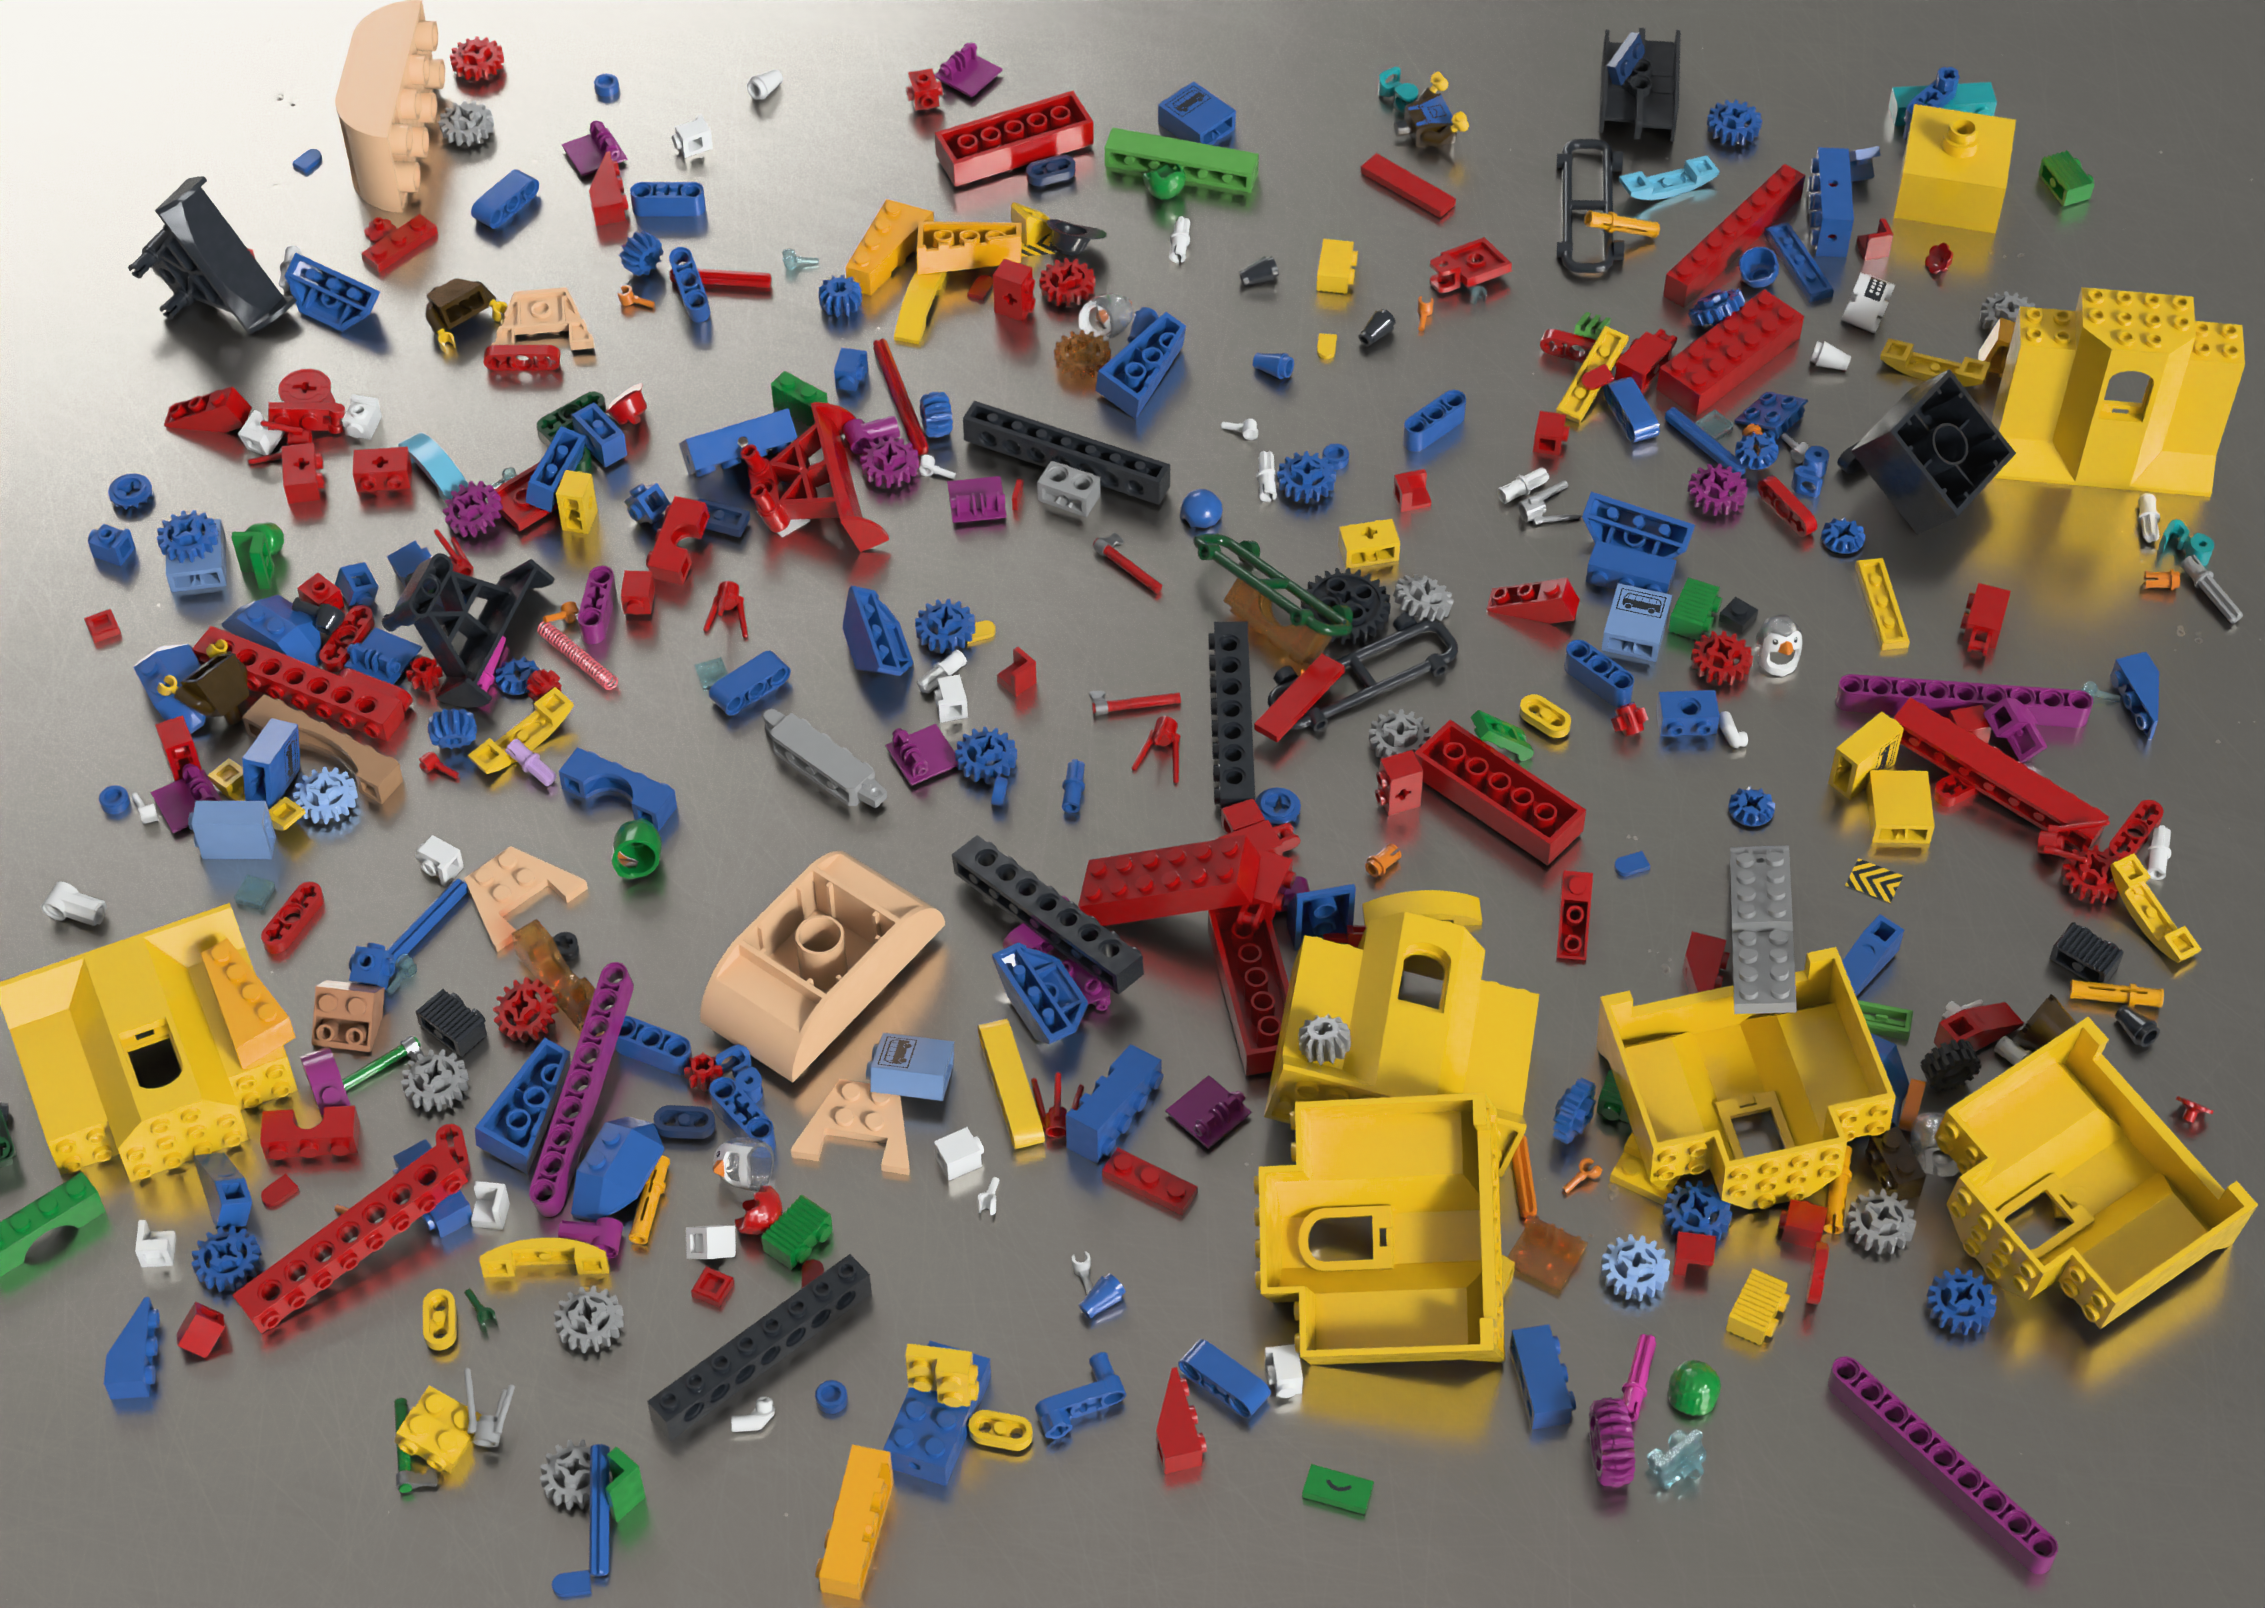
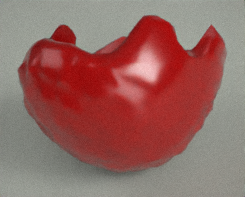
(760, 1211)

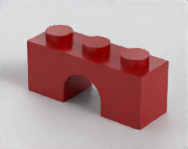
(682, 520)
(334, 1135)

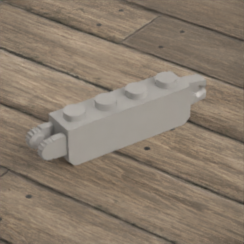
(823, 760)

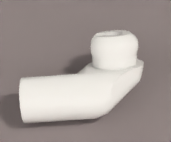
(1729, 730)
(757, 1419)

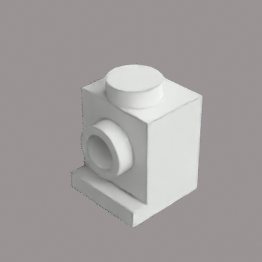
(693, 137)
(362, 417)
(950, 699)
(440, 859)
(1284, 1370)

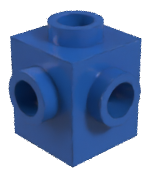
(647, 503)
(371, 965)

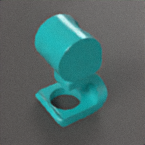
(1403, 93)
(2191, 545)

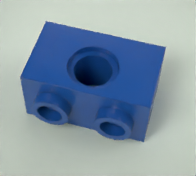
(602, 435)
(1687, 713)

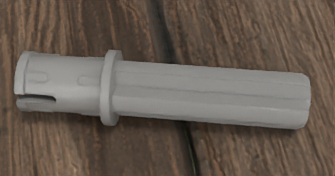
(2204, 580)

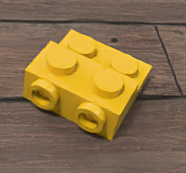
(1632, 1175)
(945, 1371)
(436, 1430)

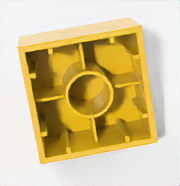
(1955, 168)

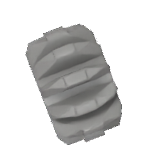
(1324, 1039)

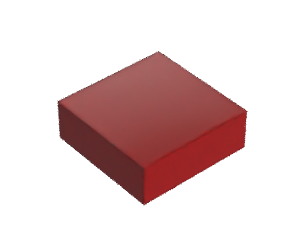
(102, 625)
(712, 1287)

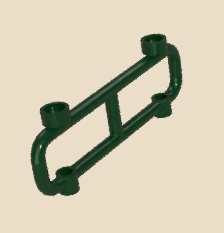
(1249, 551)

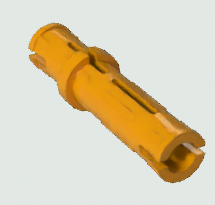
(1612, 222)
(2124, 994)
(1837, 1197)
(648, 1202)

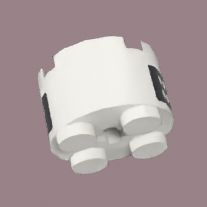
(1867, 302)

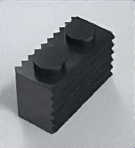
(2086, 954)
(452, 1021)

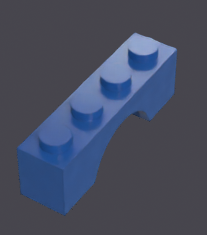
(589, 774)

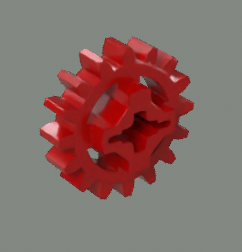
(476, 58)
(1067, 282)
(1721, 657)
(2091, 877)
(525, 1010)

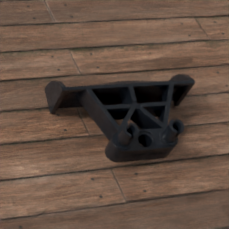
(208, 261)
(435, 579)

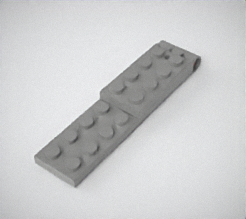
(1762, 930)

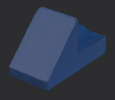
(1861, 163)

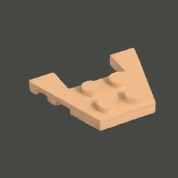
(542, 313)
(509, 882)
(860, 1115)

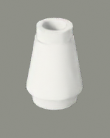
(763, 84)
(1829, 356)

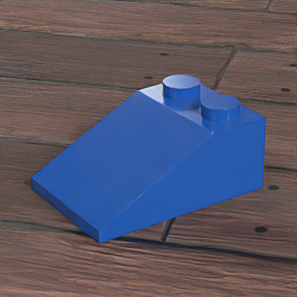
(1320, 913)

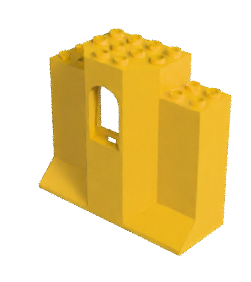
(2058, 379)
(82, 1020)
(1401, 1048)
(1697, 1065)
(2078, 1123)
(1433, 1183)

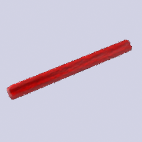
(900, 396)

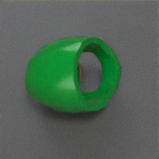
(640, 843)

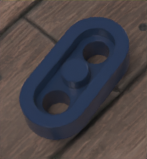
(1051, 170)
(685, 1121)

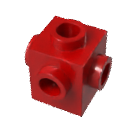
(923, 89)

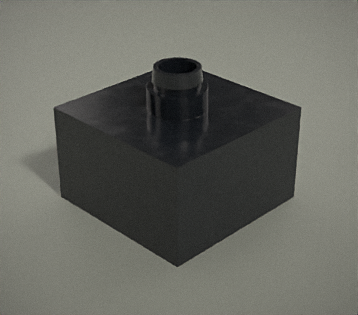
(1933, 452)

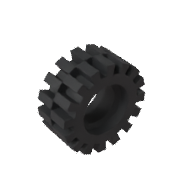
(1950, 1065)

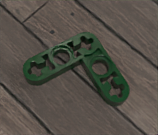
(550, 424)

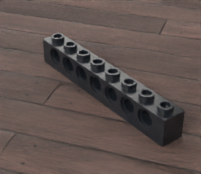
(1045, 443)
(1233, 713)
(1048, 914)
(759, 1347)

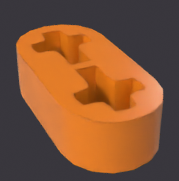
(1912, 1104)

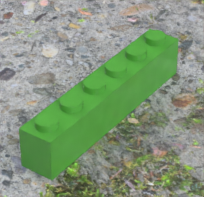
(1199, 161)

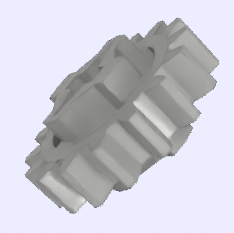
(466, 123)
(2001, 306)
(1423, 597)
(1397, 733)
(435, 1080)
(1881, 1221)
(573, 1323)
(572, 1471)

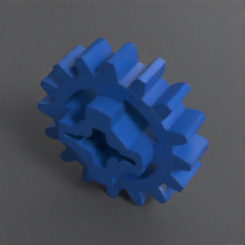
(1734, 122)
(1716, 307)
(1306, 476)
(187, 536)
(945, 625)
(986, 754)
(1574, 1110)
(1698, 1211)
(226, 1258)
(1961, 1301)

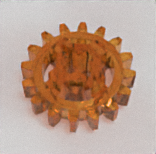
(1082, 354)

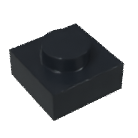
(1738, 614)

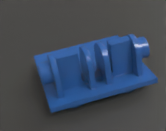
(1774, 413)
(382, 655)

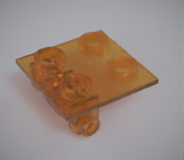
(1546, 1252)

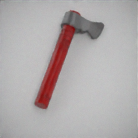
(1105, 547)
(1101, 706)

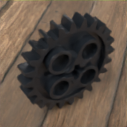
(1364, 597)

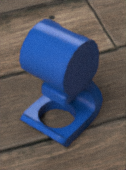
(1813, 468)
(745, 1075)

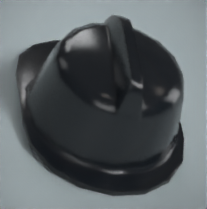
(1071, 238)

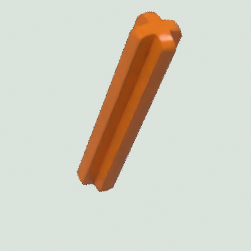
(1524, 1180)

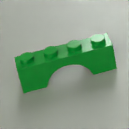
(70, 1203)

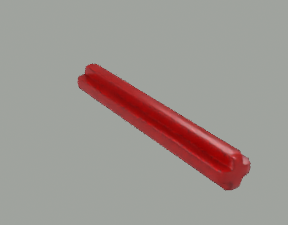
(732, 278)

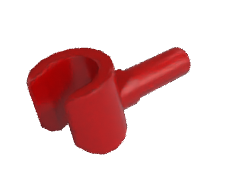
(430, 761)

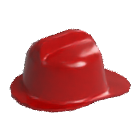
(628, 406)

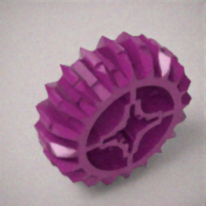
(1611, 1442)

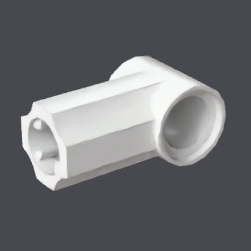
(68, 902)

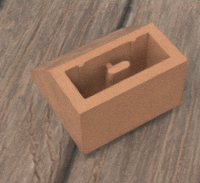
(347, 1015)

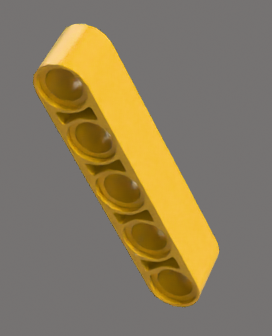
(1011, 1084)

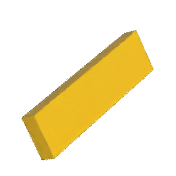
(1604, 351)
(1882, 604)

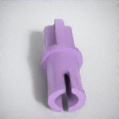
(530, 762)

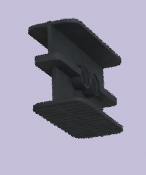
(1650, 91)

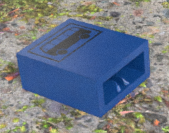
(1196, 115)
(271, 762)

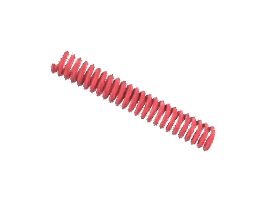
(563, 642)

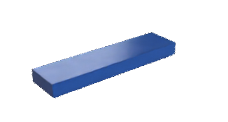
(1799, 262)

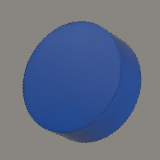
(606, 85)
(1337, 455)
(999, 791)
(114, 799)
(831, 1397)

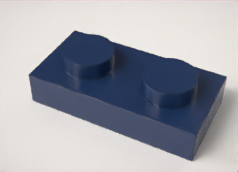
(1626, 58)
(726, 518)

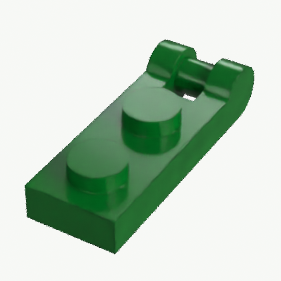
(1502, 734)

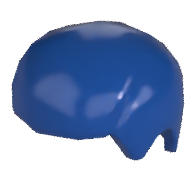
(1758, 267)
(1201, 508)

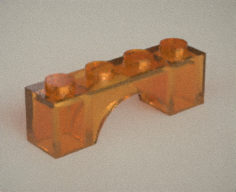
(1299, 641)
(542, 958)

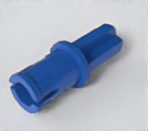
(1073, 786)

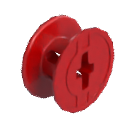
(306, 387)

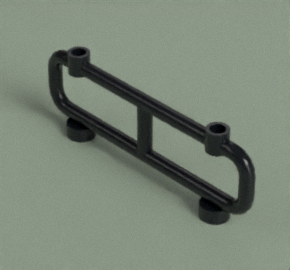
(1611, 162)
(1406, 628)

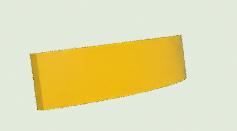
(916, 305)
(1924, 367)
(531, 731)
(230, 781)
(1435, 904)
(2148, 912)
(543, 1251)

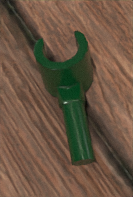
(482, 1312)

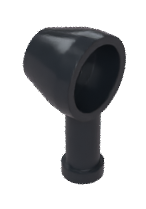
(327, 616)

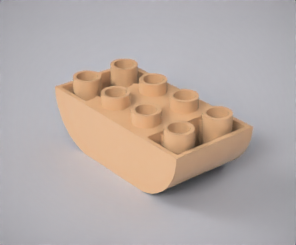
(388, 100)
(815, 961)

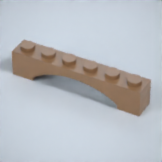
(375, 773)

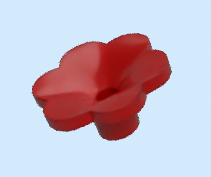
(379, 229)
(1939, 258)
(2192, 1109)

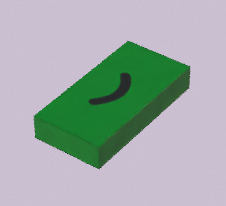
(1338, 1489)

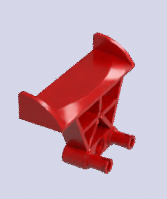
(801, 498)

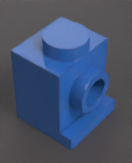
(850, 368)
(111, 544)
(361, 588)

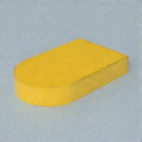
(1326, 345)
(984, 630)

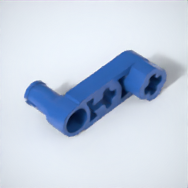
(1936, 94)
(1058, 1409)

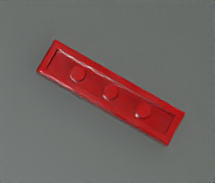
(1408, 185)
(1299, 697)

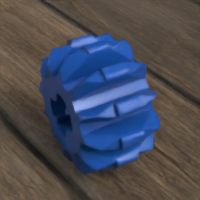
(641, 253)
(840, 296)
(936, 414)
(452, 728)

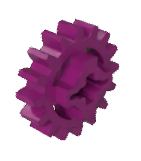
(889, 462)
(1717, 489)
(472, 508)

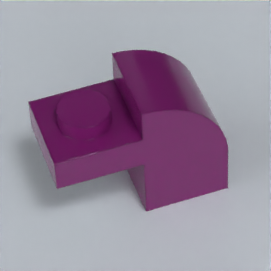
(2016, 723)
(324, 1079)

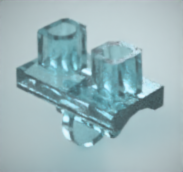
(1681, 1460)

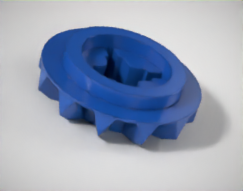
(1748, 458)
(124, 484)
(1846, 544)
(506, 679)
(1289, 805)
(1749, 815)

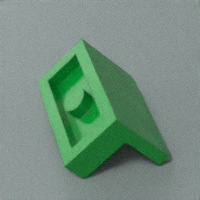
(254, 556)
(627, 1484)

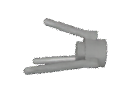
(1534, 506)
(489, 1428)

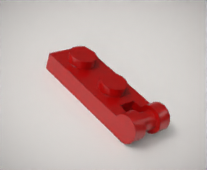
(307, 415)

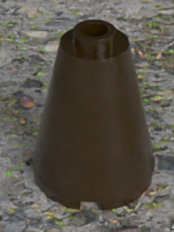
(2044, 1025)

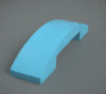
(1672, 183)
(435, 464)

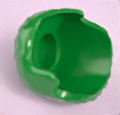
(1165, 181)
(1694, 1388)

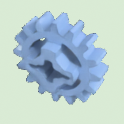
(326, 795)
(1635, 1267)

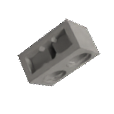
(1068, 488)

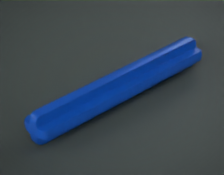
(1703, 440)
(428, 919)
(599, 1511)

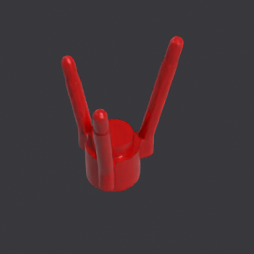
(294, 434)
(459, 561)
(727, 599)
(1163, 734)
(2053, 844)
(1055, 1119)

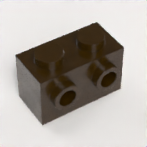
(1895, 1164)

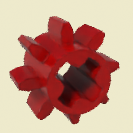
(424, 673)
(542, 682)
(1629, 719)
(702, 1071)

